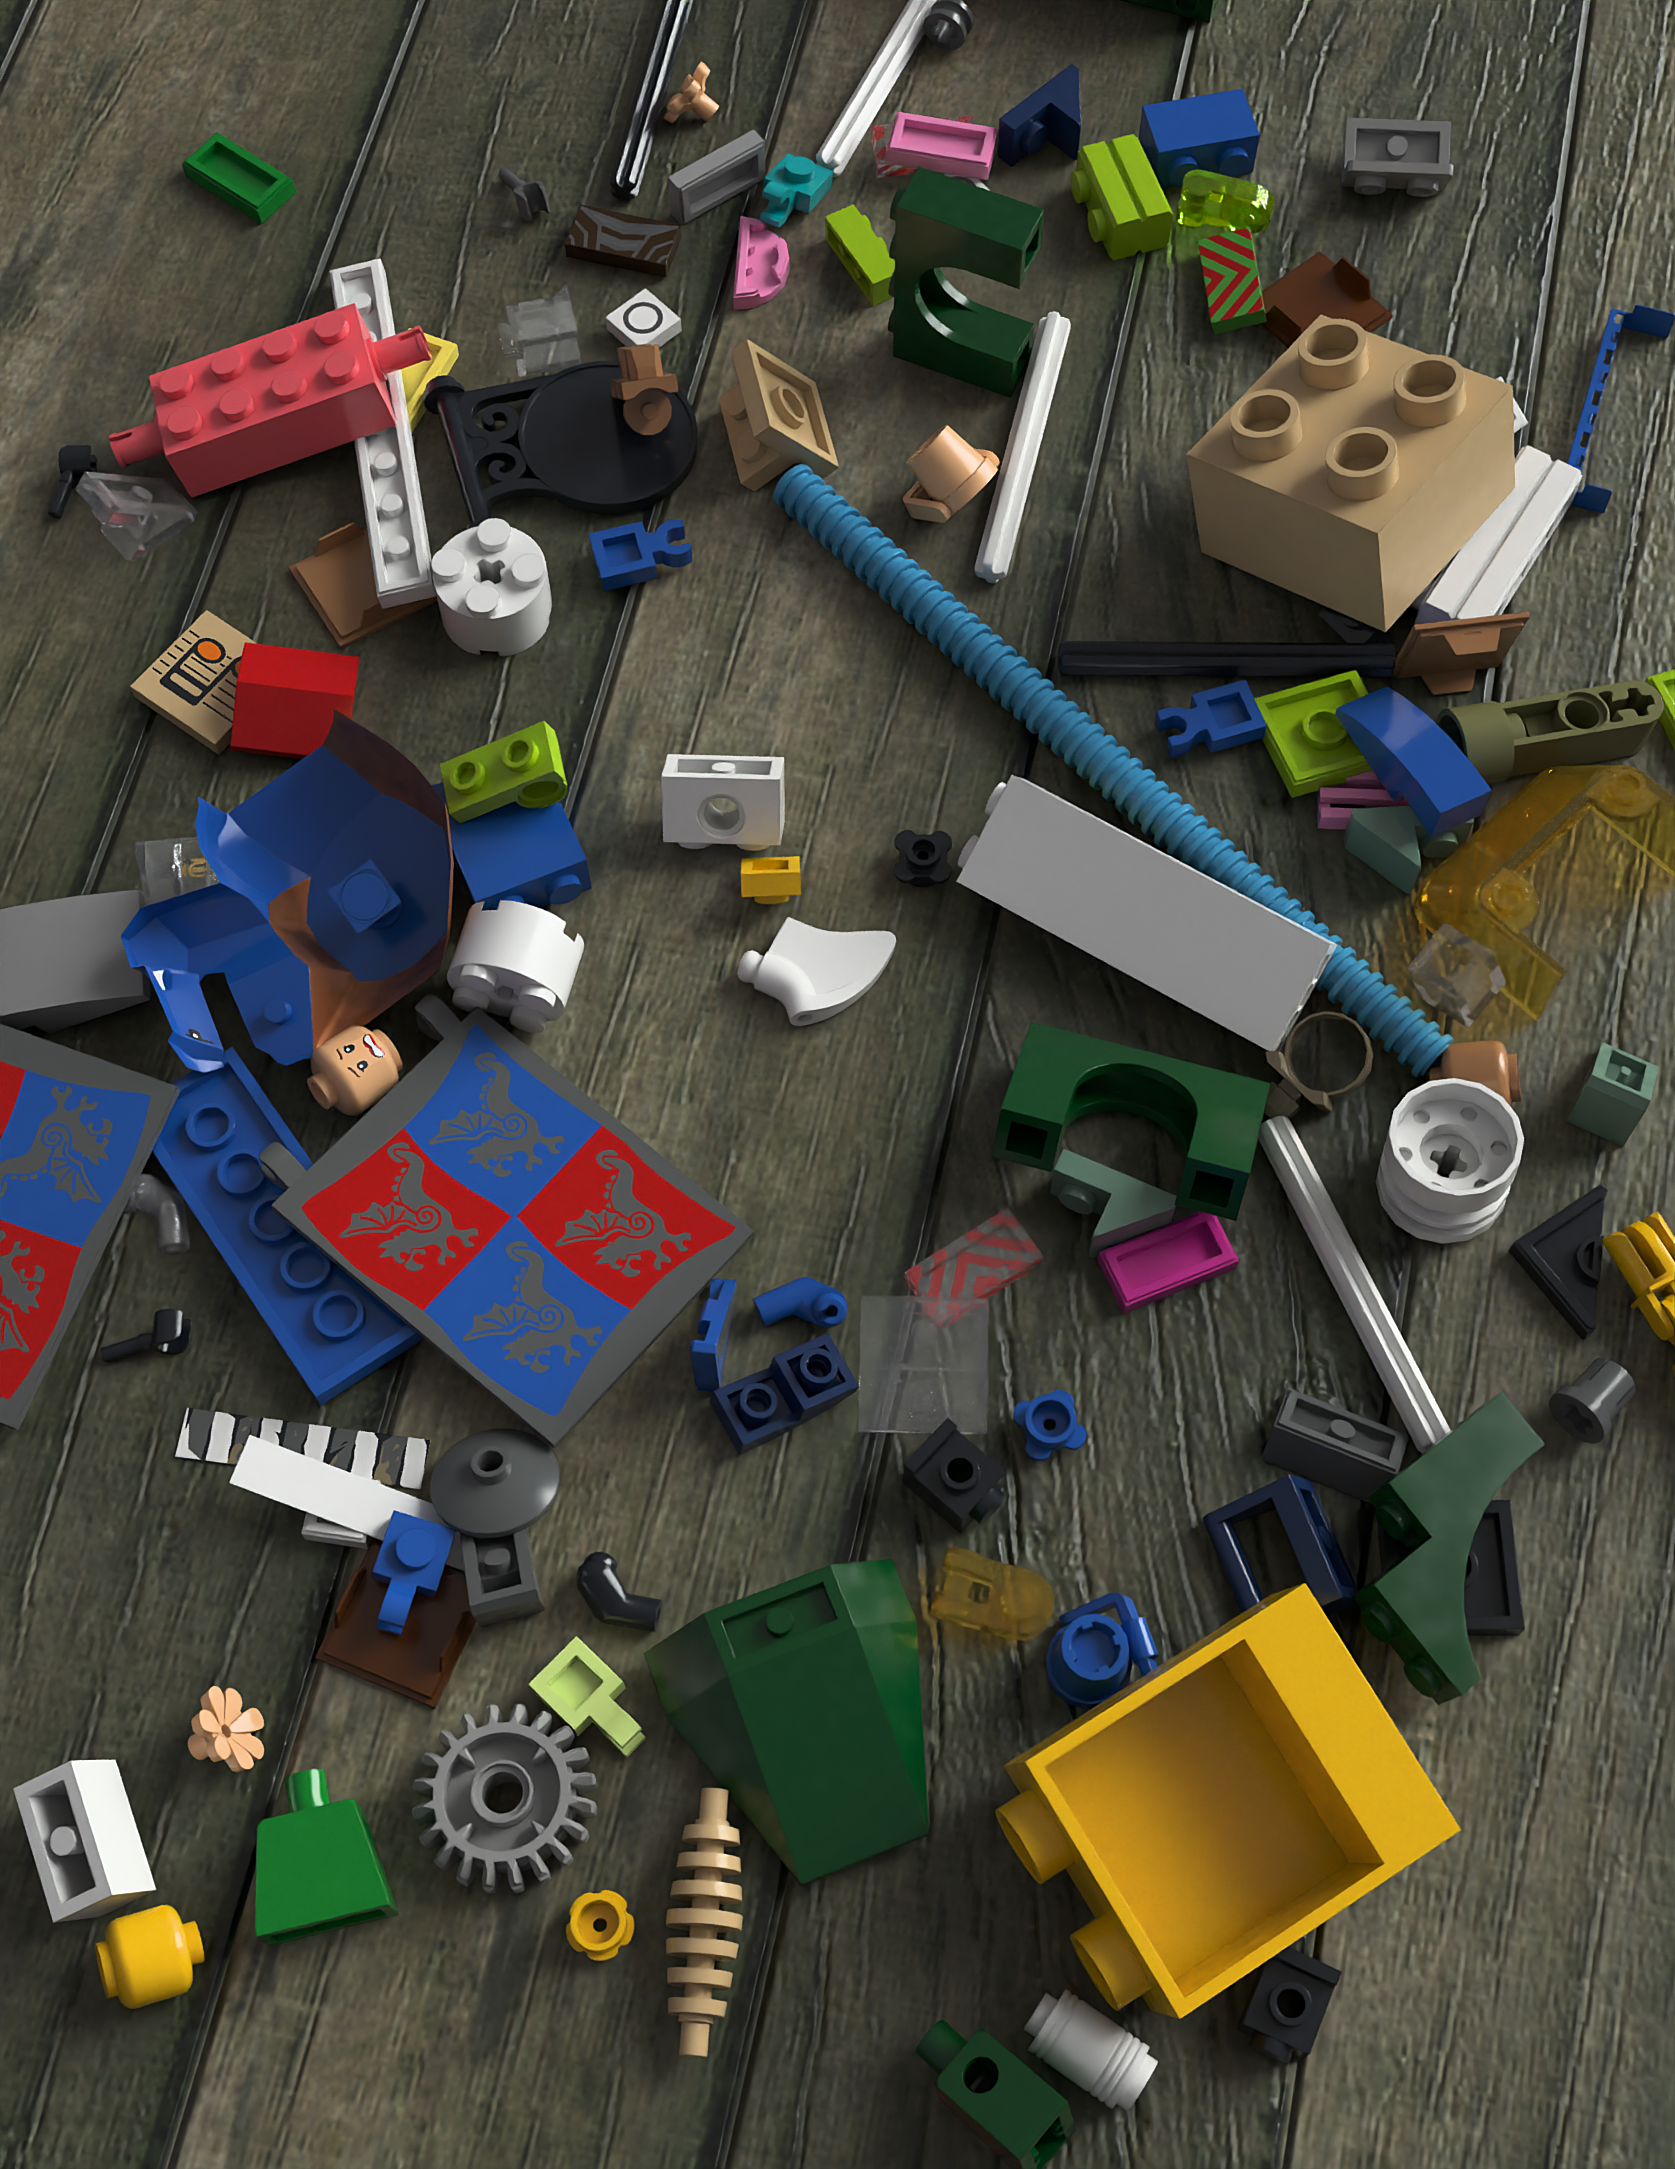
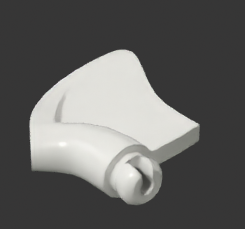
(817, 969)

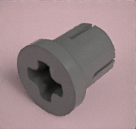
(1593, 1400)

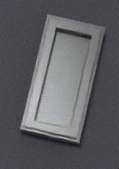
(717, 177)

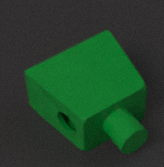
(317, 1866)

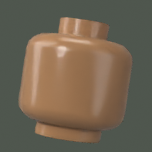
(1482, 1063)

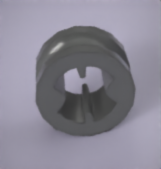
(947, 35)

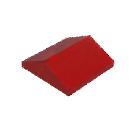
(289, 699)

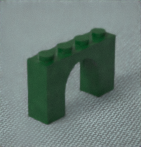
(969, 230)
(1073, 1075)

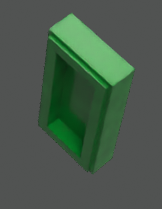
(239, 178)

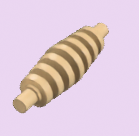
(703, 1922)

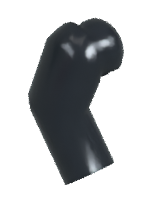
(608, 1598)

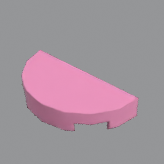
(760, 265)

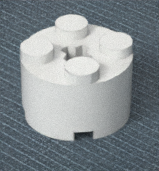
(492, 589)
(514, 964)

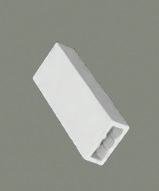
(1144, 912)

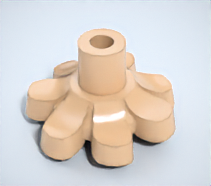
(692, 97)
(225, 1731)

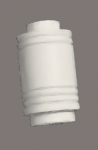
(1090, 2049)

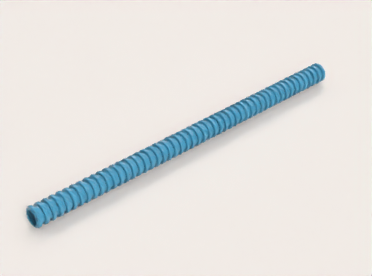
(1094, 755)

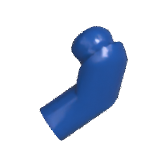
(805, 1300)

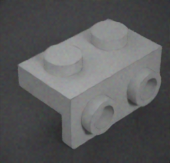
(1396, 156)

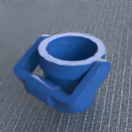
(1095, 1654)

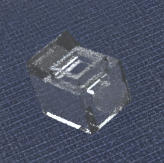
(541, 334)

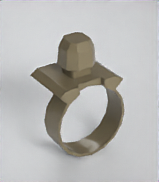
(1285, 1096)

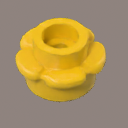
(581, 1931)

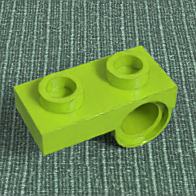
(511, 769)

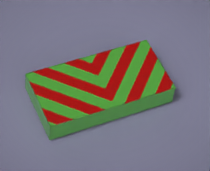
(1232, 280)

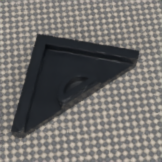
(1566, 1259)

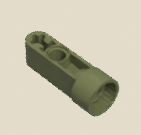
(1554, 728)

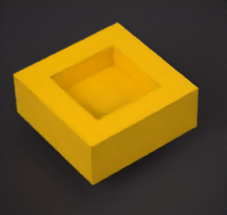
(770, 878)

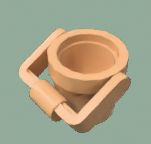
(947, 473)

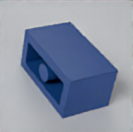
(1201, 134)

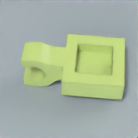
(583, 1691)

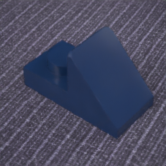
(1046, 114)

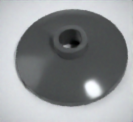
(498, 1500)

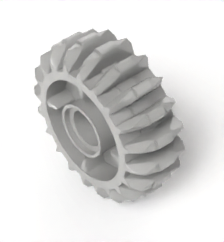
(514, 1839)

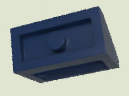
(1309, 1536)

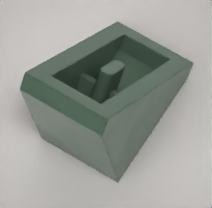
(1614, 1094)

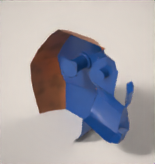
(321, 904)

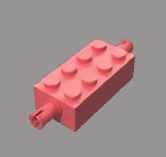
(271, 400)

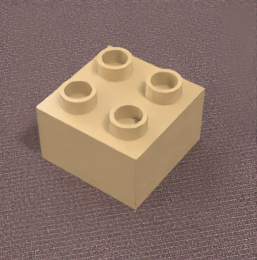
(1354, 470)

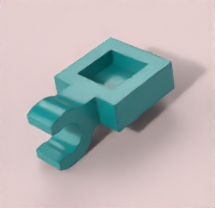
(794, 185)

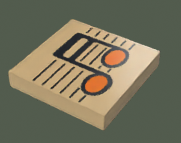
(197, 681)

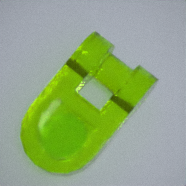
(1223, 202)

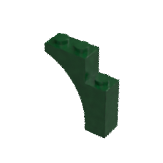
(1435, 1513)

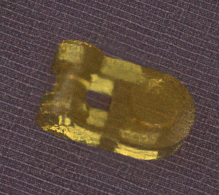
(1017, 1603)

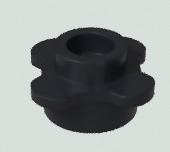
(922, 872)

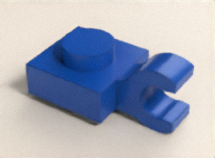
(410, 1563)

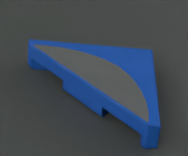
(714, 1326)

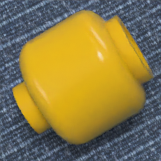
(148, 1956)

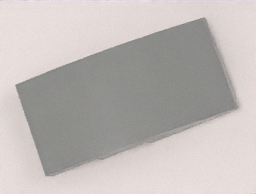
(68, 961)

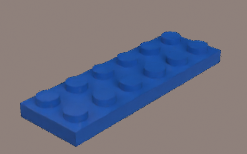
(311, 1306)

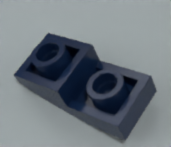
(784, 1395)

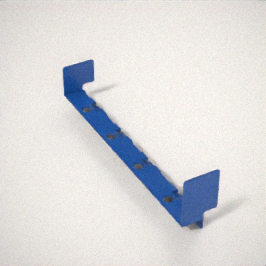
(1642, 320)

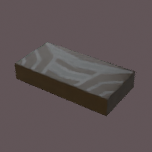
(623, 241)

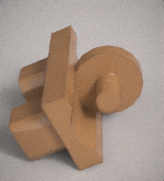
(642, 388)

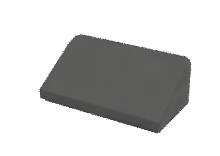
(1333, 1446)

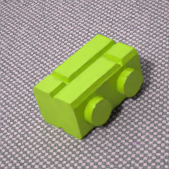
(1121, 197)

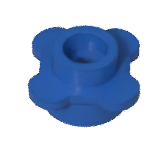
(1054, 1407)

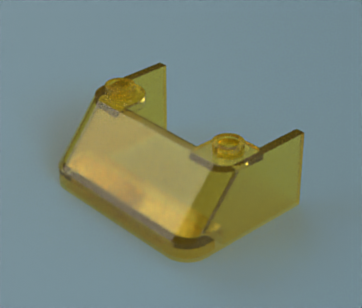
(1482, 883)

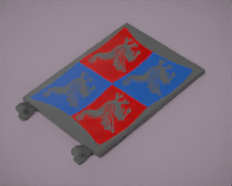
(68, 1164)
(510, 1221)

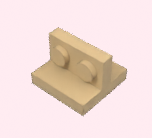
(774, 419)

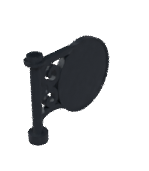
(568, 442)

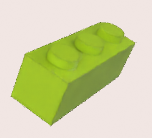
(860, 252)

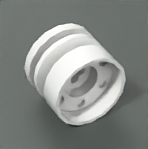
(1454, 1131)

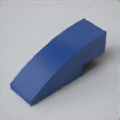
(1415, 759)

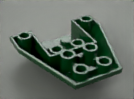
(808, 1713)

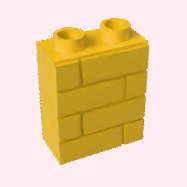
(1223, 1806)

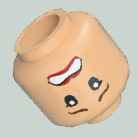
(354, 1070)

